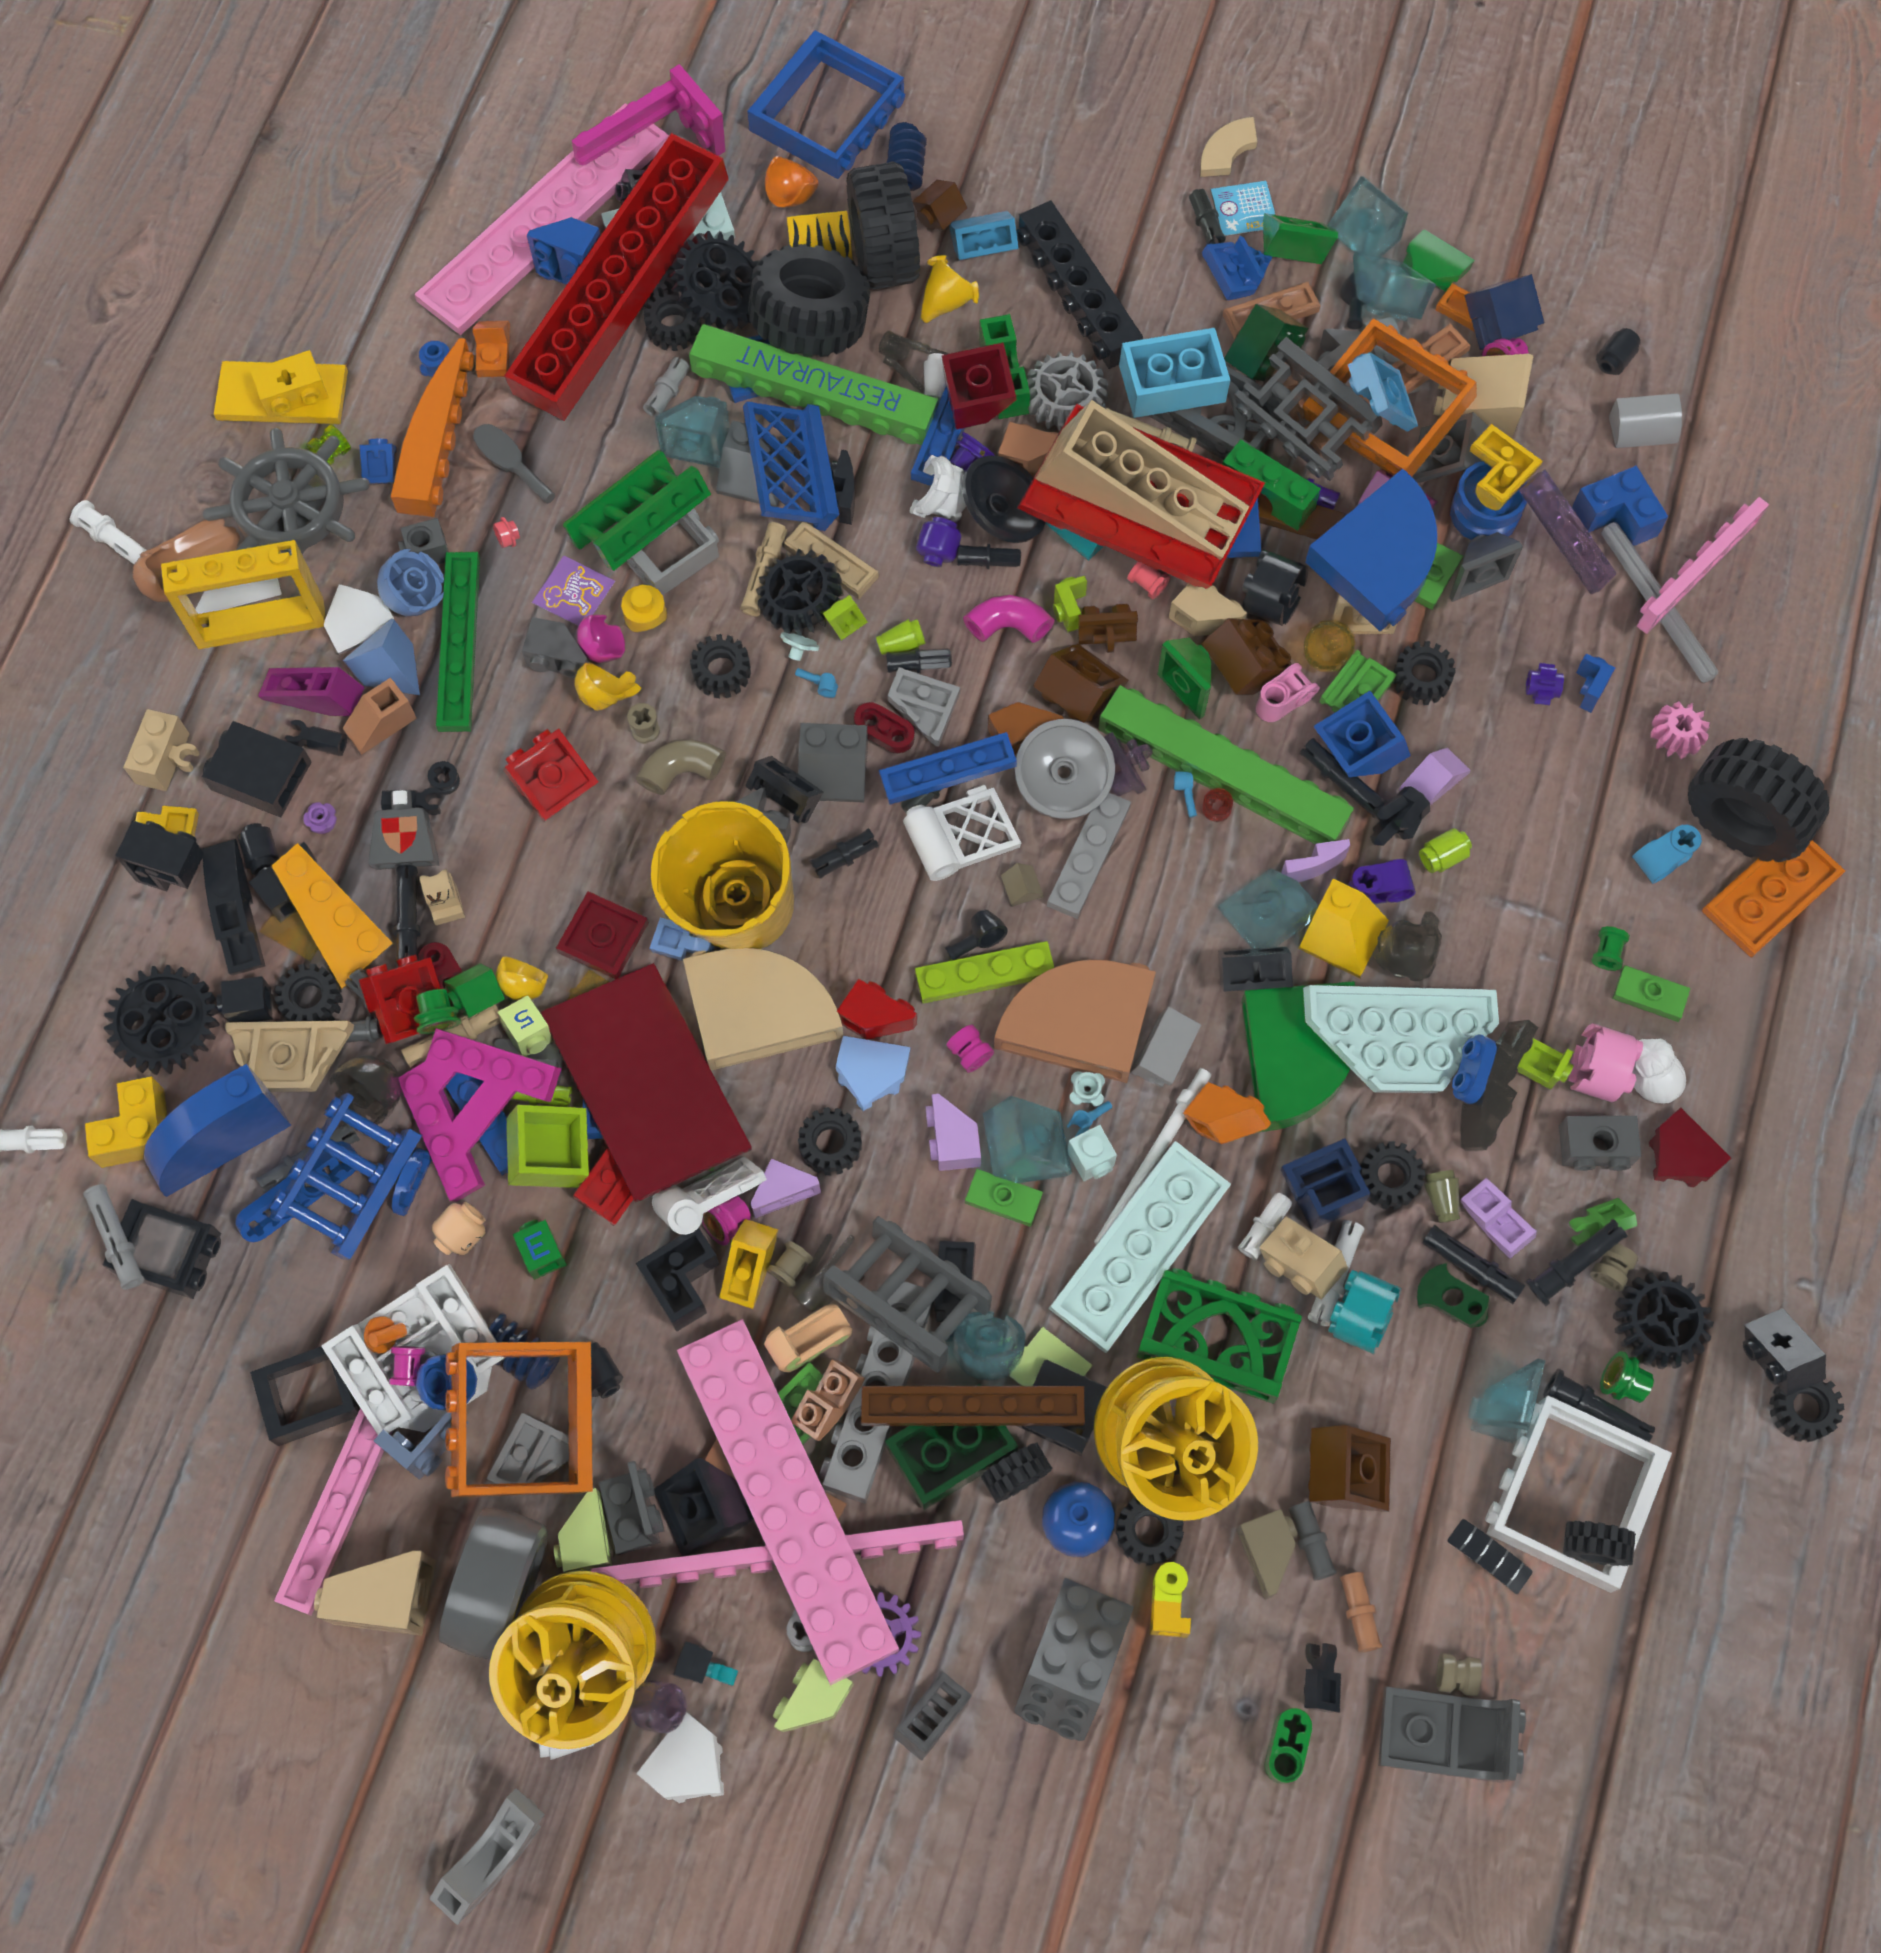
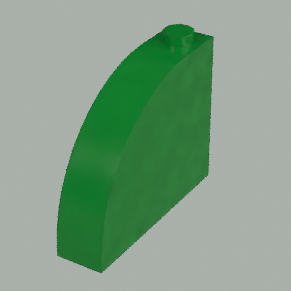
(1288, 1061)

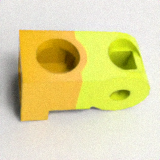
(1166, 1602)

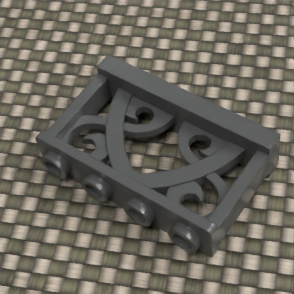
(1208, 432)

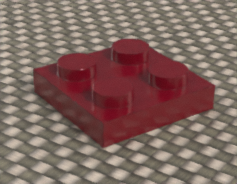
(602, 935)

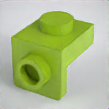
(1065, 605)
(1546, 1064)

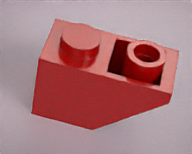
(874, 1013)

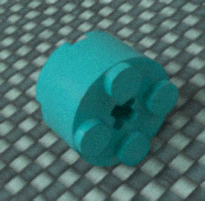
(1365, 1311)

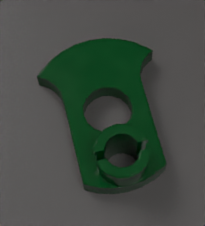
(1437, 1282)

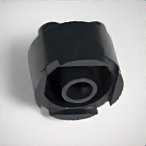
(1274, 587)

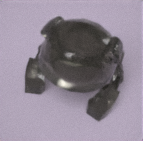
(1410, 948)

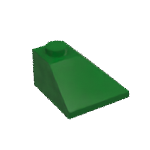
(1187, 673)

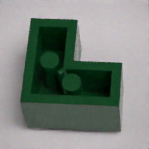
(1260, 339)

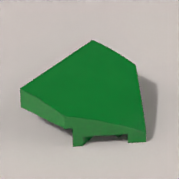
(1437, 260)

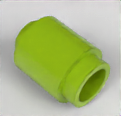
(1445, 851)

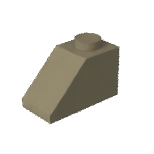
(1268, 1547)

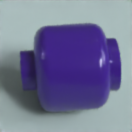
(938, 541)

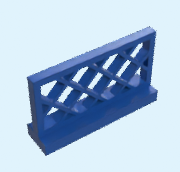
(812, 465)

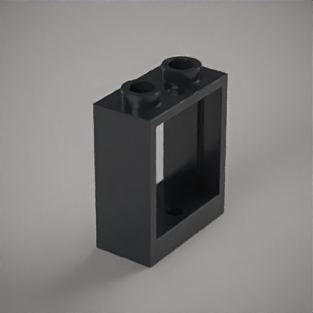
(271, 1407)

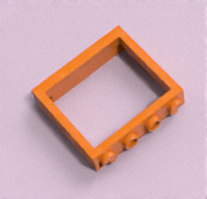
(1430, 365)
(578, 1417)

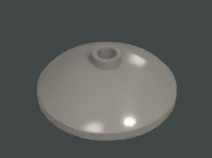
(1071, 746)

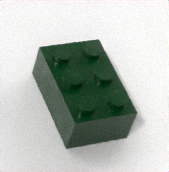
(947, 1457)

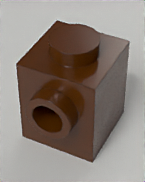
(939, 204)

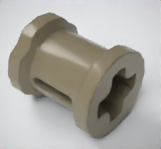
(642, 714)
(790, 1264)

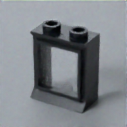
(169, 1248)

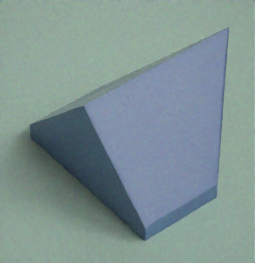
(385, 656)

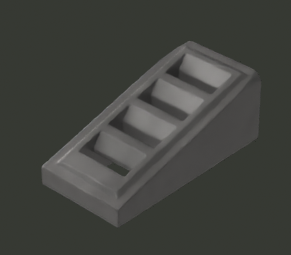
(912, 1741)

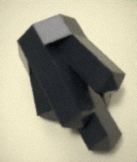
(1400, 815)

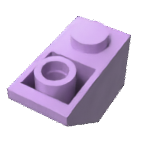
(956, 1136)

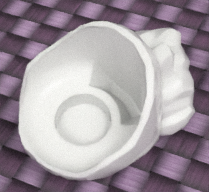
(1658, 1072)

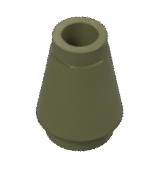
(1444, 1195)

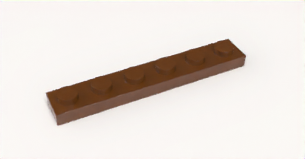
(972, 1406)

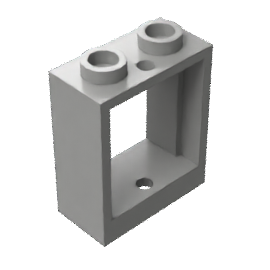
(686, 566)

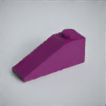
(313, 689)

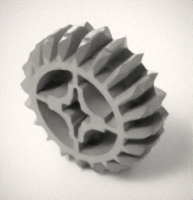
(1059, 380)

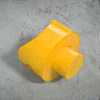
(643, 608)

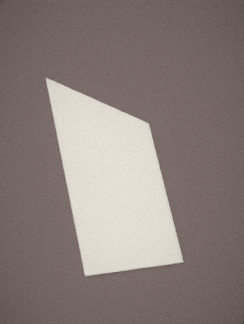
(237, 595)

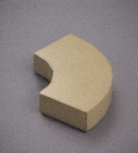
(1226, 146)

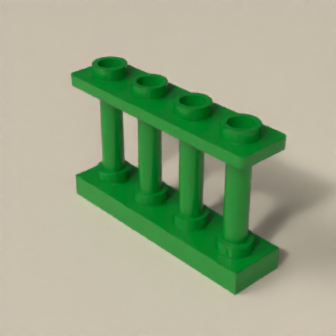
(645, 522)

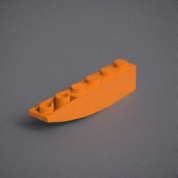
(431, 436)

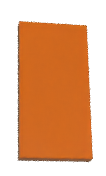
(1771, 897)

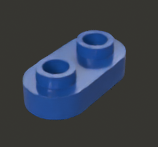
(1474, 1068)

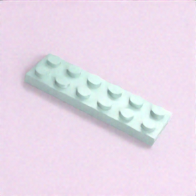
(1139, 1246)

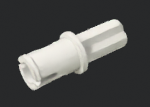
(32, 1139)
(1265, 1225)

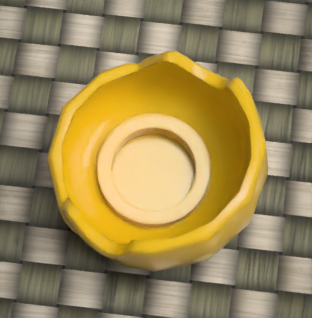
(520, 979)

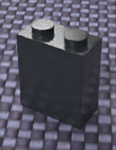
(256, 768)

